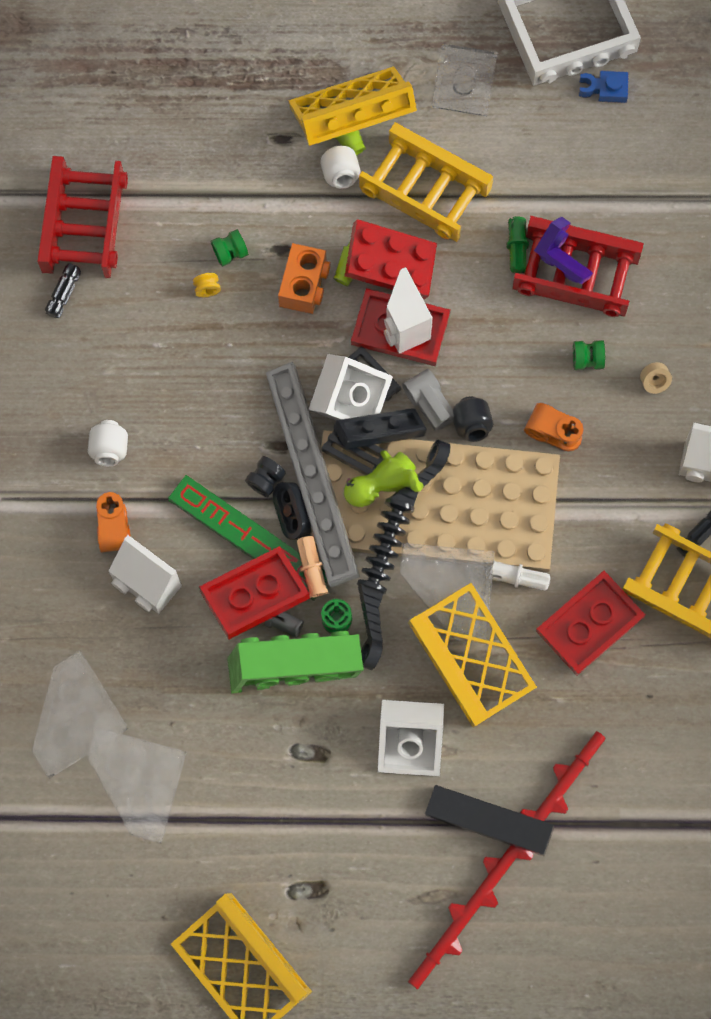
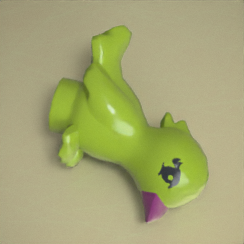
(388, 476)

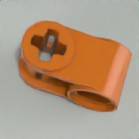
(551, 425)
(112, 527)

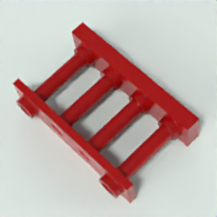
(58, 201)
(597, 246)

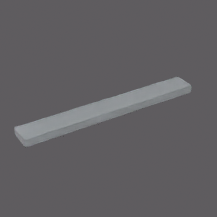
(312, 475)

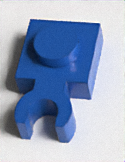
(610, 86)

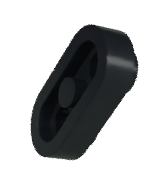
(291, 510)

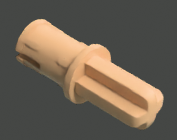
(311, 566)

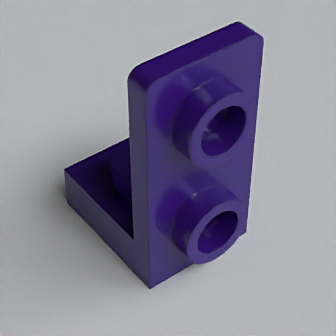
(551, 254)

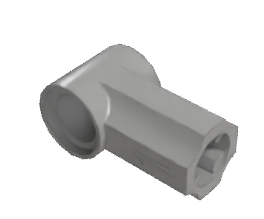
(426, 393)

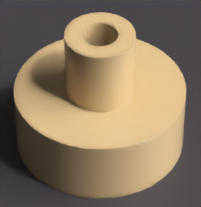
(656, 377)

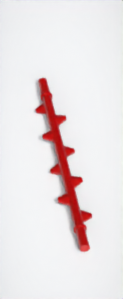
(497, 867)

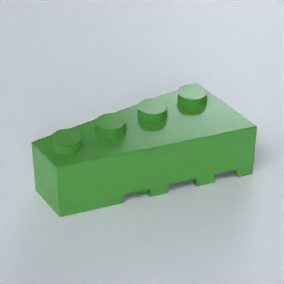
(294, 660)

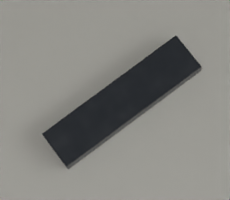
(489, 820)

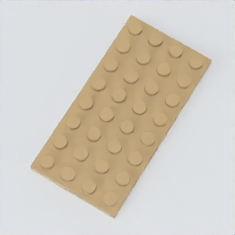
(475, 502)

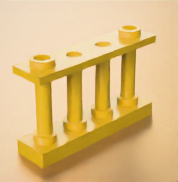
(426, 155)
(668, 601)

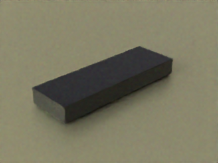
(379, 428)

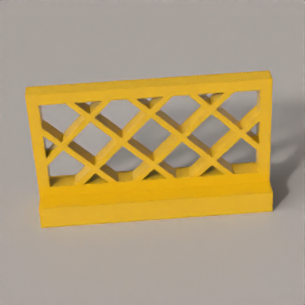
(347, 116)
(449, 669)
(257, 944)

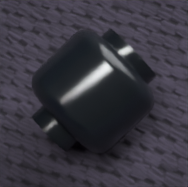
(472, 419)

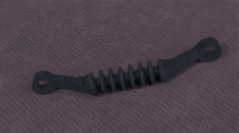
(370, 590)

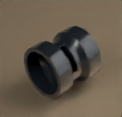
(265, 476)

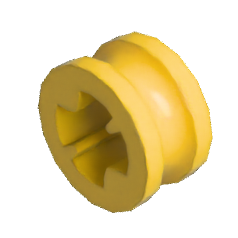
(206, 285)

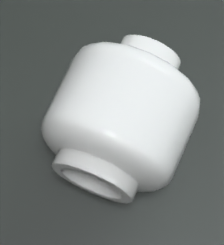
(340, 167)
(107, 443)

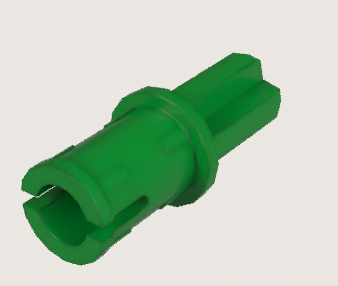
(517, 244)

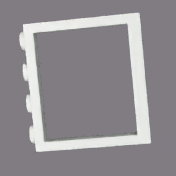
(576, 61)

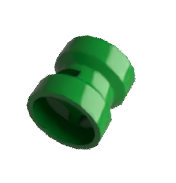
(229, 247)
(583, 352)
(336, 621)

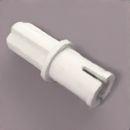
(520, 576)

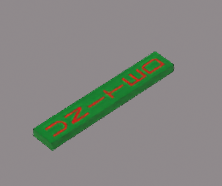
(231, 523)

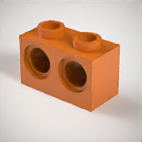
(299, 278)

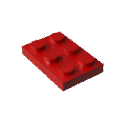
(380, 253)
(371, 326)
(254, 592)
(590, 623)

